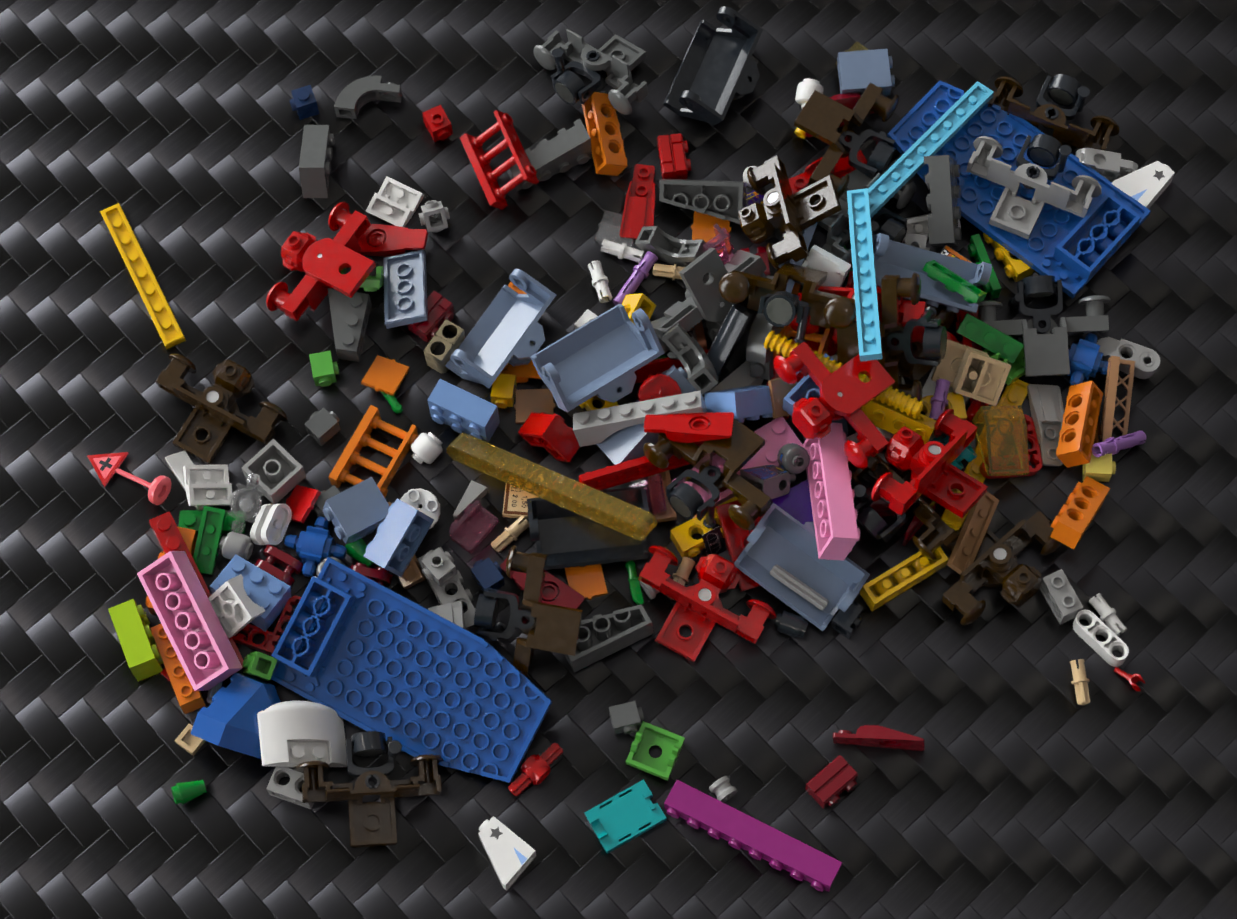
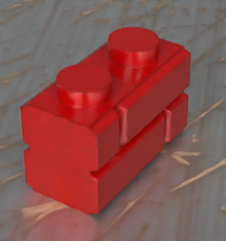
(672, 156)

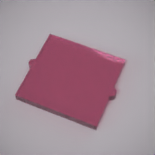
(654, 493)

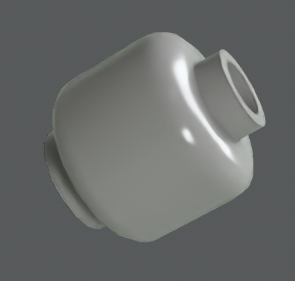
(236, 544)

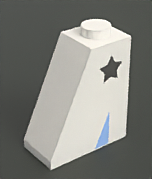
(1146, 183)
(505, 850)

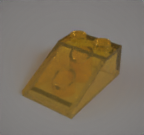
(1002, 440)

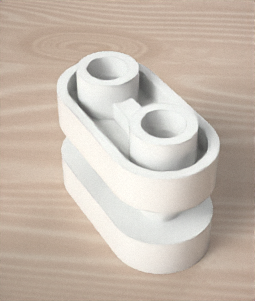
(270, 524)

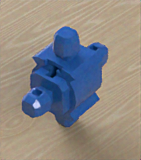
(1086, 360)
(315, 546)

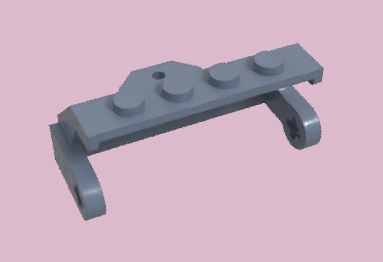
(904, 260)
(504, 332)
(598, 358)
(793, 546)

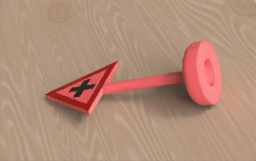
(108, 464)

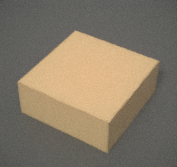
(189, 742)

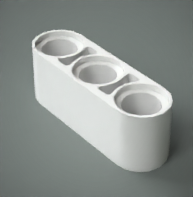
(1097, 627)

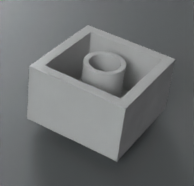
(277, 471)

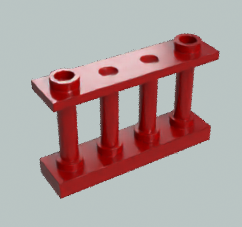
(481, 161)

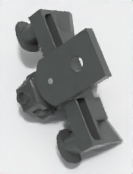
(704, 299)

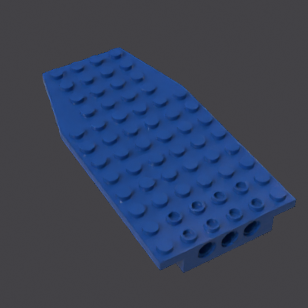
(1060, 241)
(408, 675)

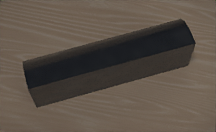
(729, 337)

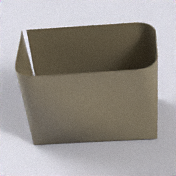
(438, 362)

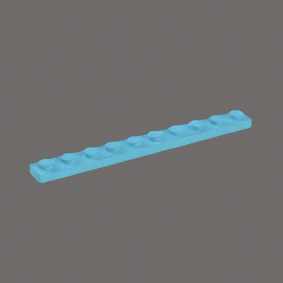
(927, 145)
(864, 275)

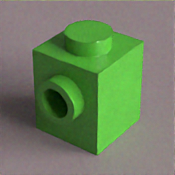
(323, 368)
(259, 665)

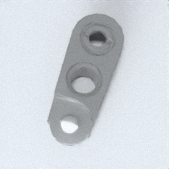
(1106, 163)
(1136, 352)

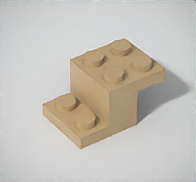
(972, 372)

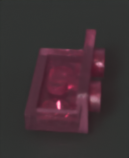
(721, 244)
(472, 526)

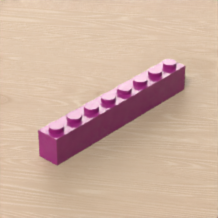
(752, 835)

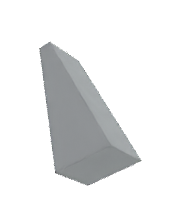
(474, 492)

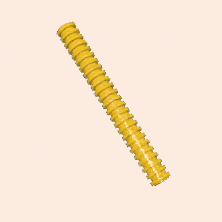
(890, 396)

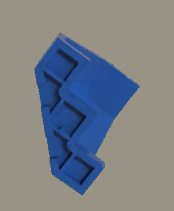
(233, 714)

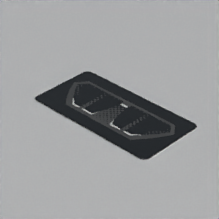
(714, 541)

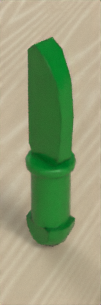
(396, 407)
(634, 583)

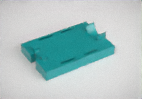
(625, 816)

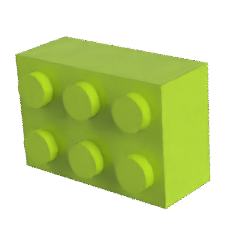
(136, 639)

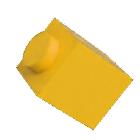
(504, 390)

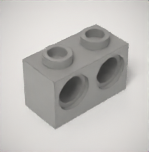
(1060, 596)
(290, 791)

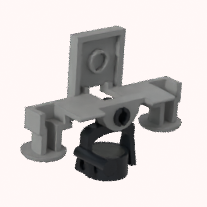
(1016, 213)

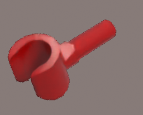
(1133, 679)

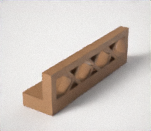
(1110, 397)

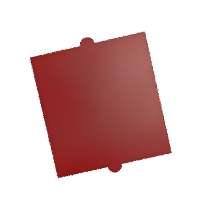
(302, 502)

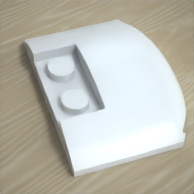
(301, 733)

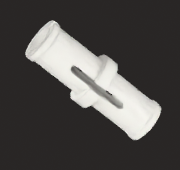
(622, 251)
(600, 281)
(1107, 614)

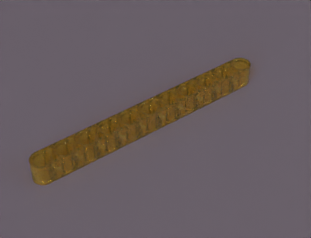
(552, 486)

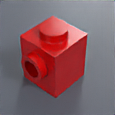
(437, 123)

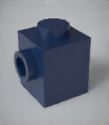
(304, 102)
(487, 574)

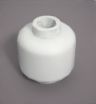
(806, 89)
(426, 448)

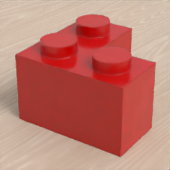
(552, 434)

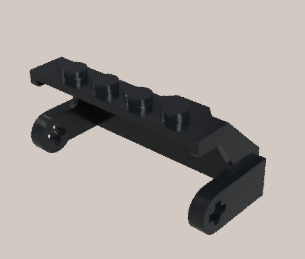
(716, 68)
(580, 542)

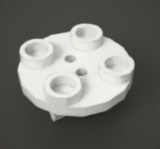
(422, 497)

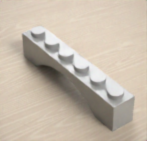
(598, 424)

